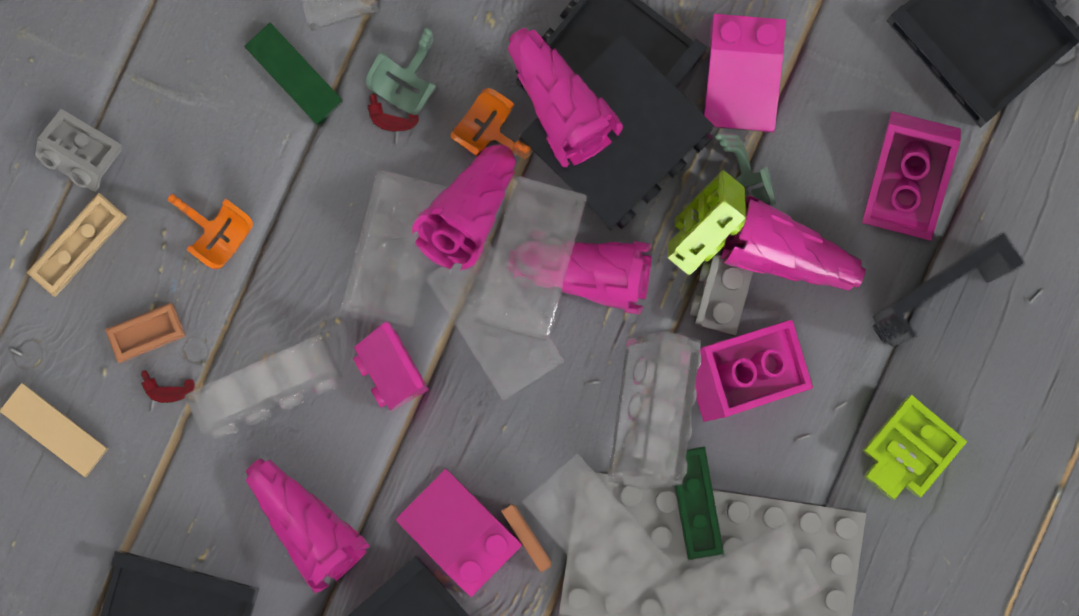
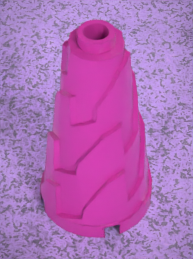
(564, 104)
(464, 213)
(787, 249)
(610, 273)
(305, 526)

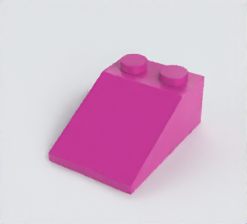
(744, 72)
(912, 175)
(390, 368)
(750, 371)
(458, 532)

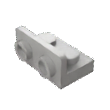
(76, 150)
(722, 296)

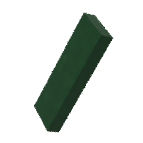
(293, 74)
(698, 508)

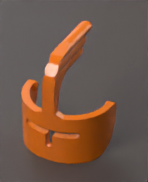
(482, 109)
(221, 251)

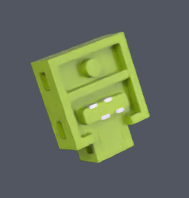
(707, 222)
(911, 450)

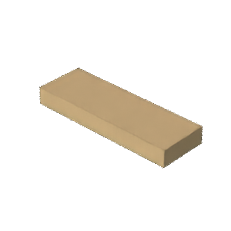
(76, 244)
(53, 430)

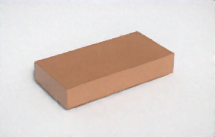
(145, 333)
(527, 538)

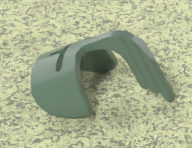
(387, 87)
(733, 144)

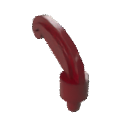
(387, 121)
(165, 394)

